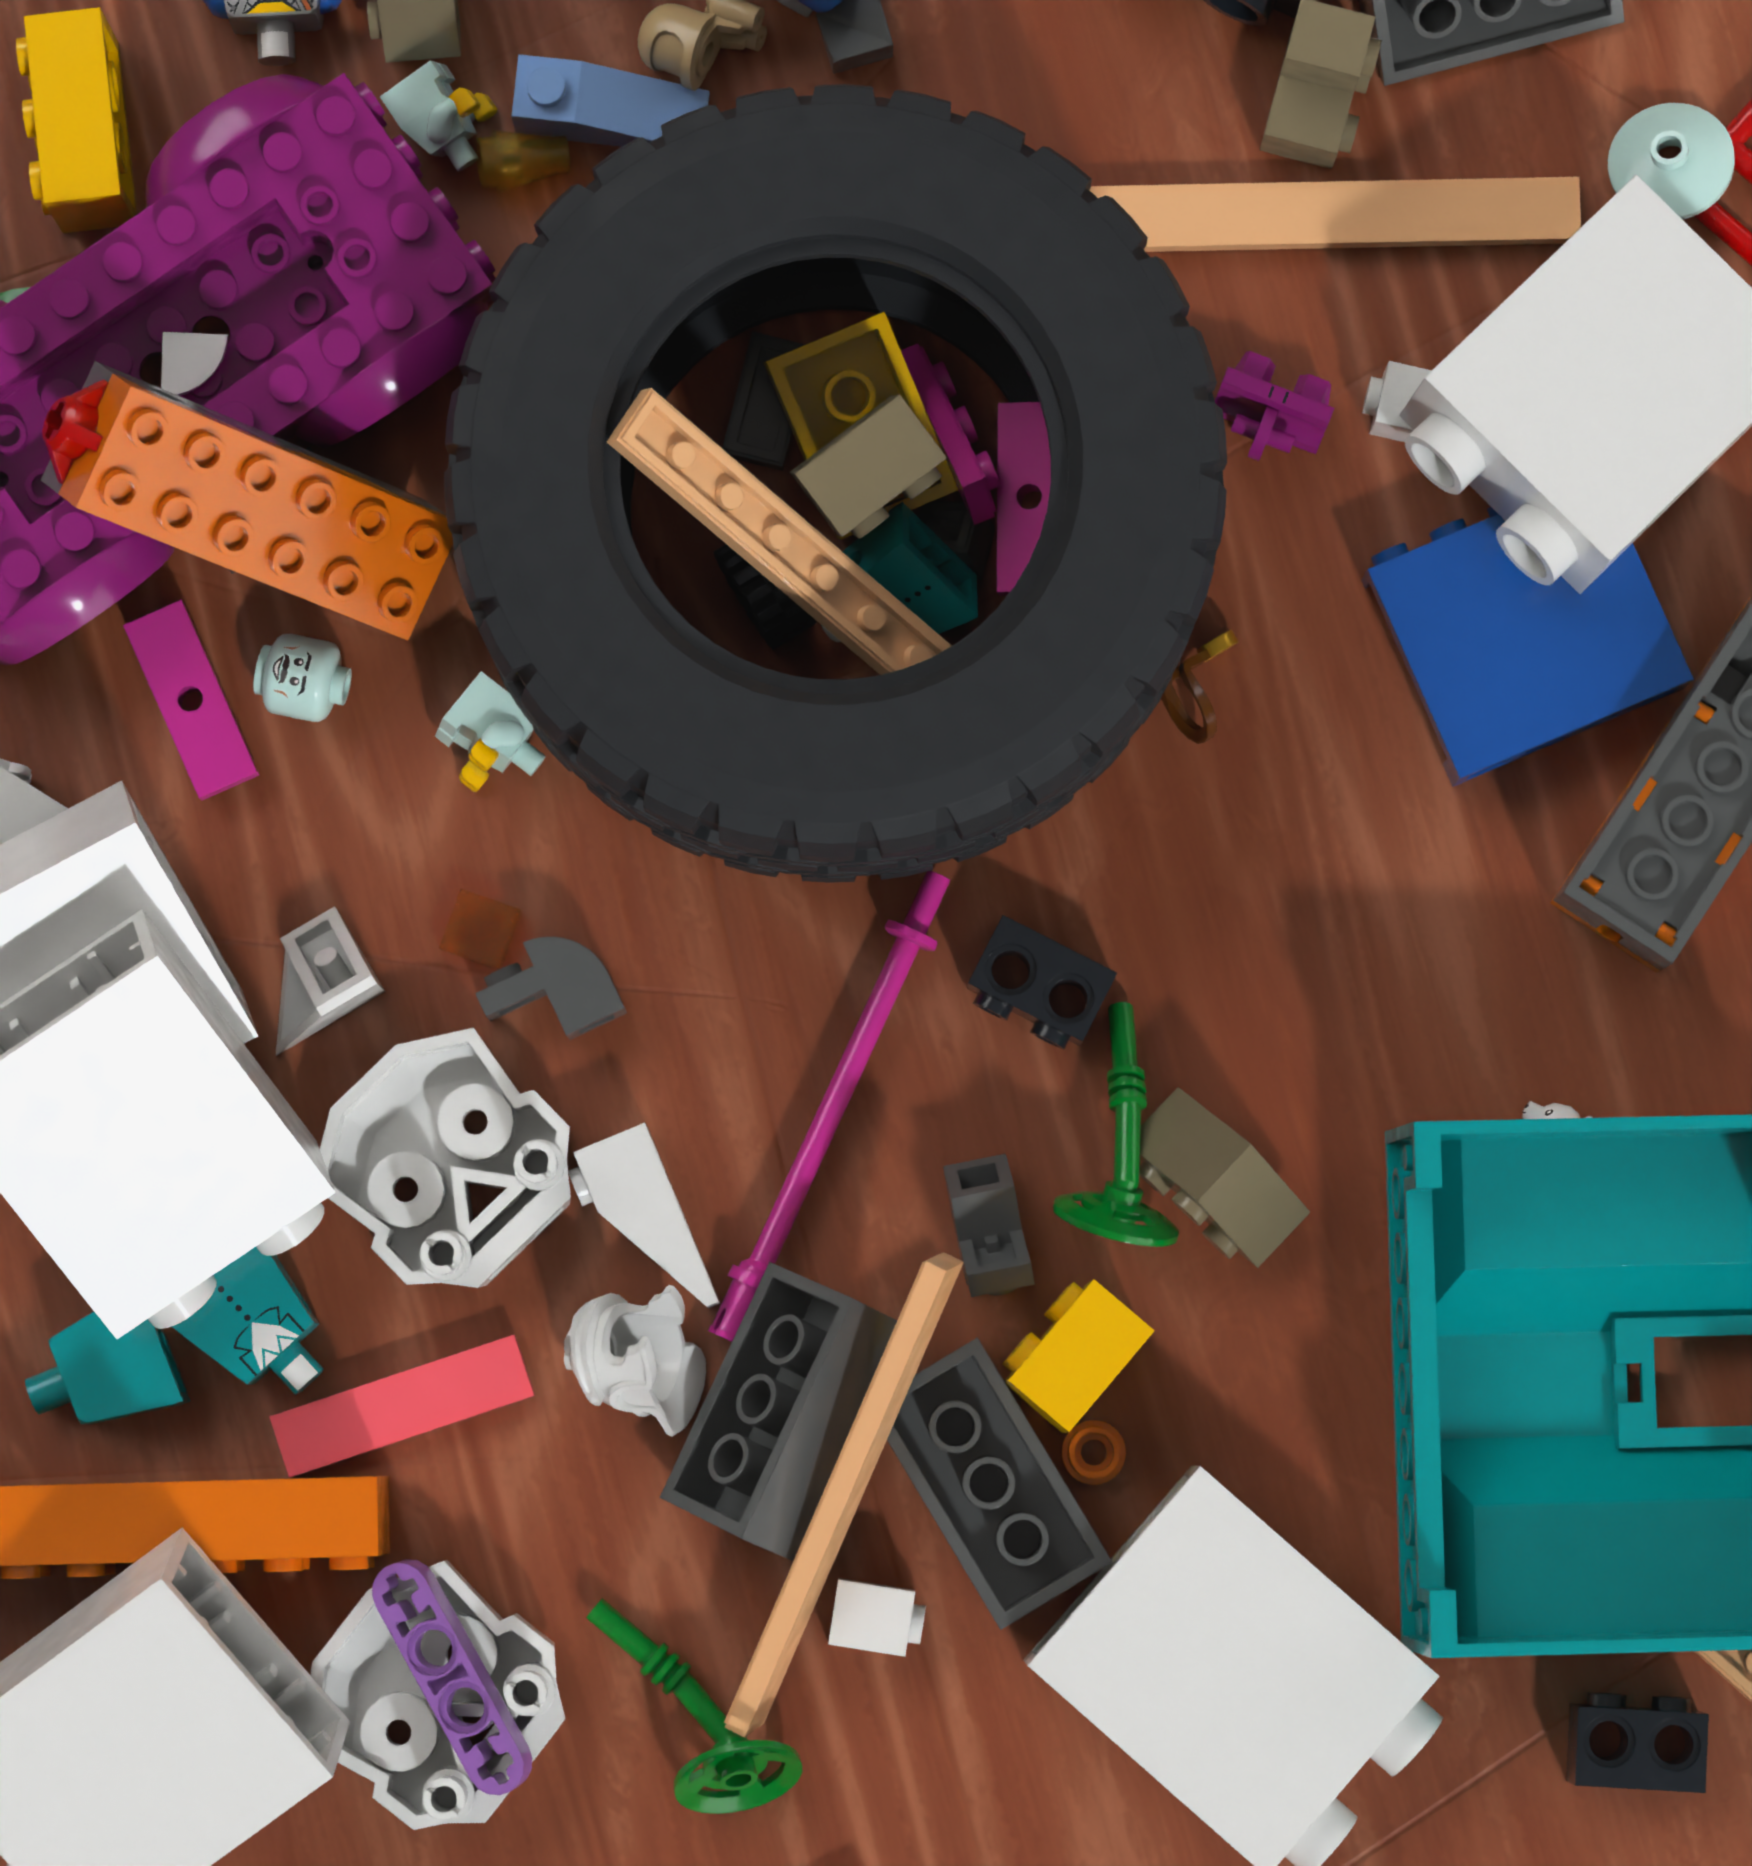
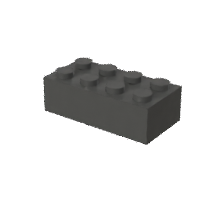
(779, 1411)
(992, 1486)

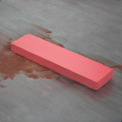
(402, 1406)

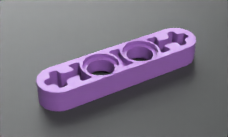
(442, 1682)

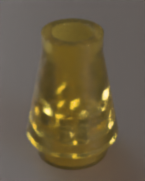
(519, 159)

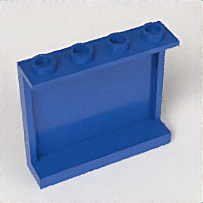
(1519, 660)

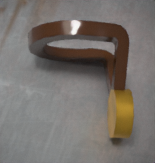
(1172, 702)

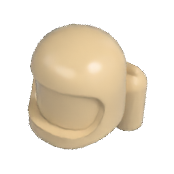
(688, 40)

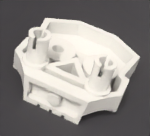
(410, 1124)
(374, 1686)

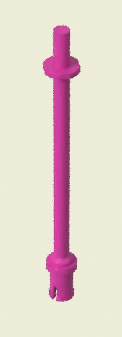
(909, 938)

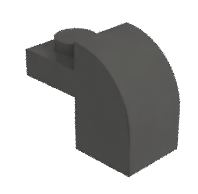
(565, 973)
(988, 1226)

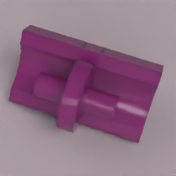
(1271, 412)

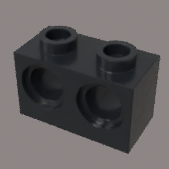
(1048, 967)
(1635, 1760)

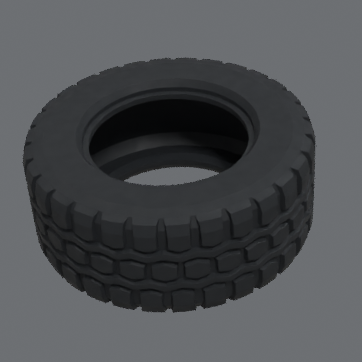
(784, 216)

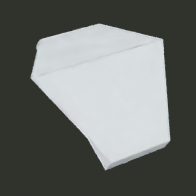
(321, 978)

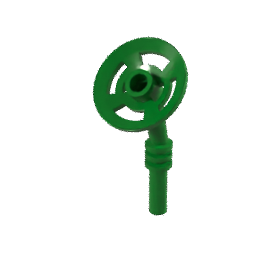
(1119, 1206)
(733, 1759)

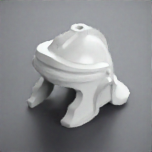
(637, 1358)

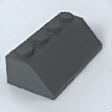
(1446, 34)

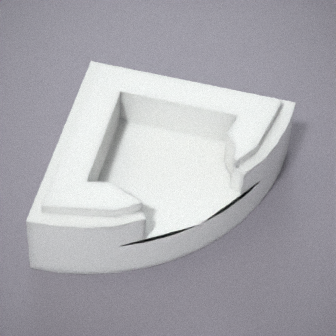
(190, 360)

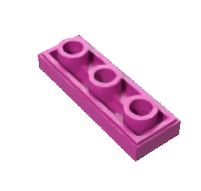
(955, 432)
(1021, 469)
(179, 665)

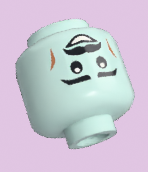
(301, 677)

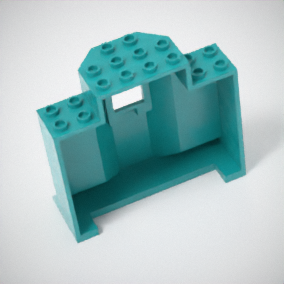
(1517, 1297)

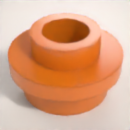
(1113, 1445)

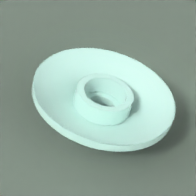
(1693, 177)

